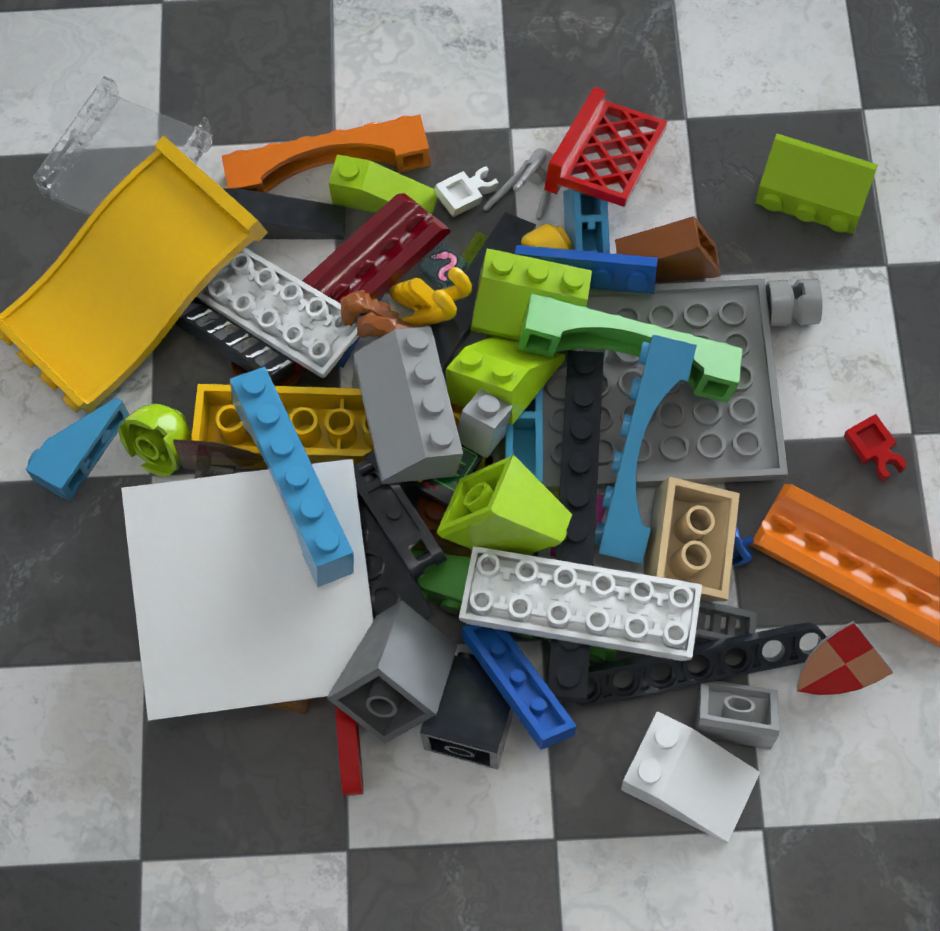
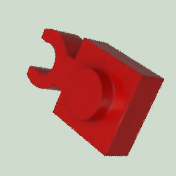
(874, 442)

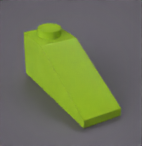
(370, 186)

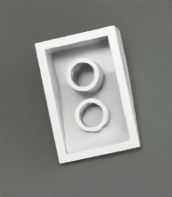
(690, 777)

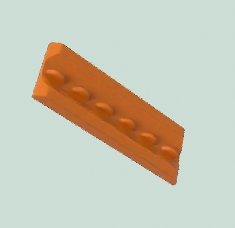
(853, 560)

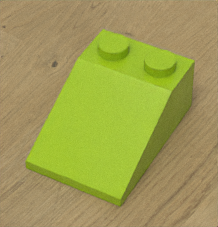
(500, 371)

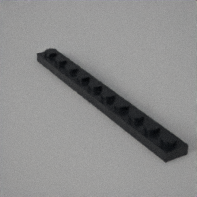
(579, 496)

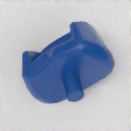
(741, 553)

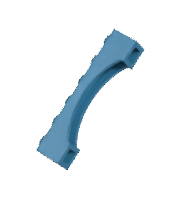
(665, 364)
(307, 505)

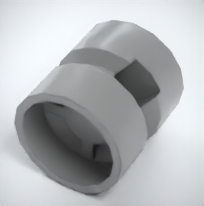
(794, 302)

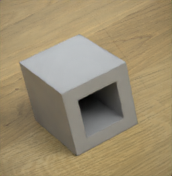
(484, 423)

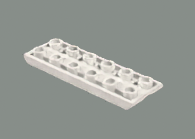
(281, 311)
(581, 603)

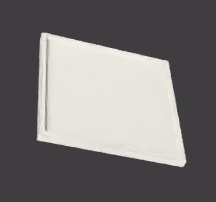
(229, 597)

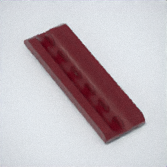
(378, 252)

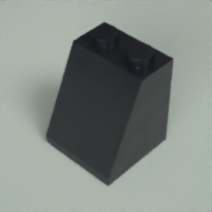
(470, 717)

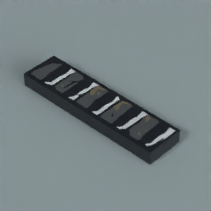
(234, 341)

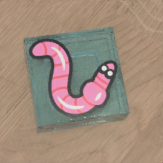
(439, 263)

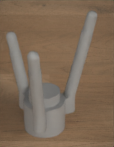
(533, 170)

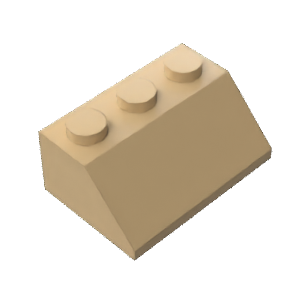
(693, 536)

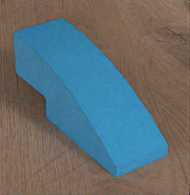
(526, 437)

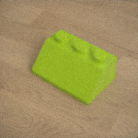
(815, 184)
(508, 283)

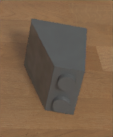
(395, 674)

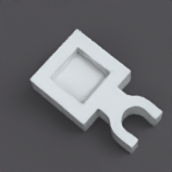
(463, 193)

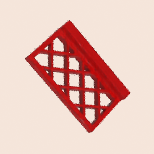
(582, 140)

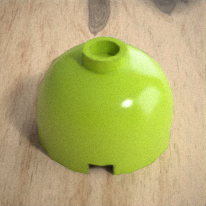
(151, 435)

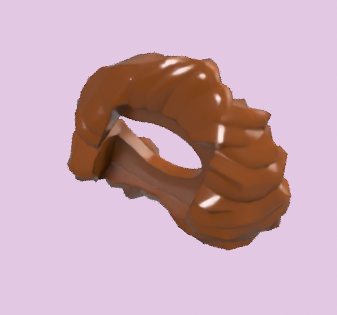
(378, 316)

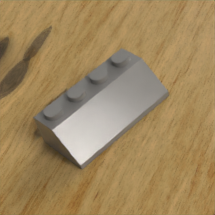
(408, 407)

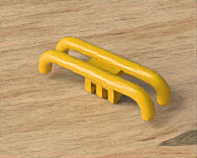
(431, 305)

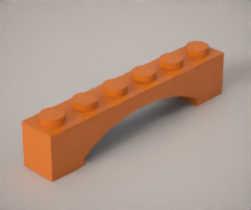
(392, 142)

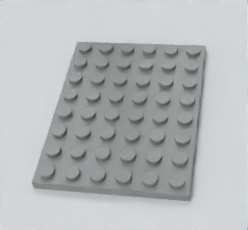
(687, 432)

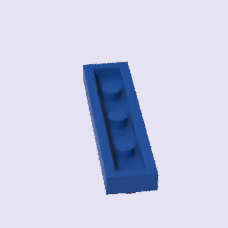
(608, 270)
(520, 685)

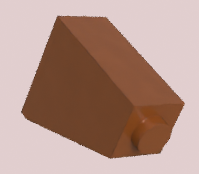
(681, 249)

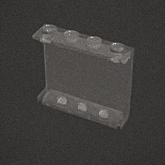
(106, 144)

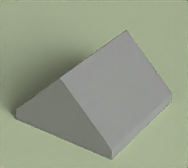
(738, 714)

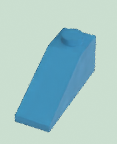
(586, 222)
(72, 453)

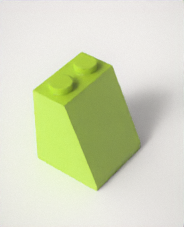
(504, 511)

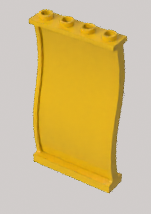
(127, 277)

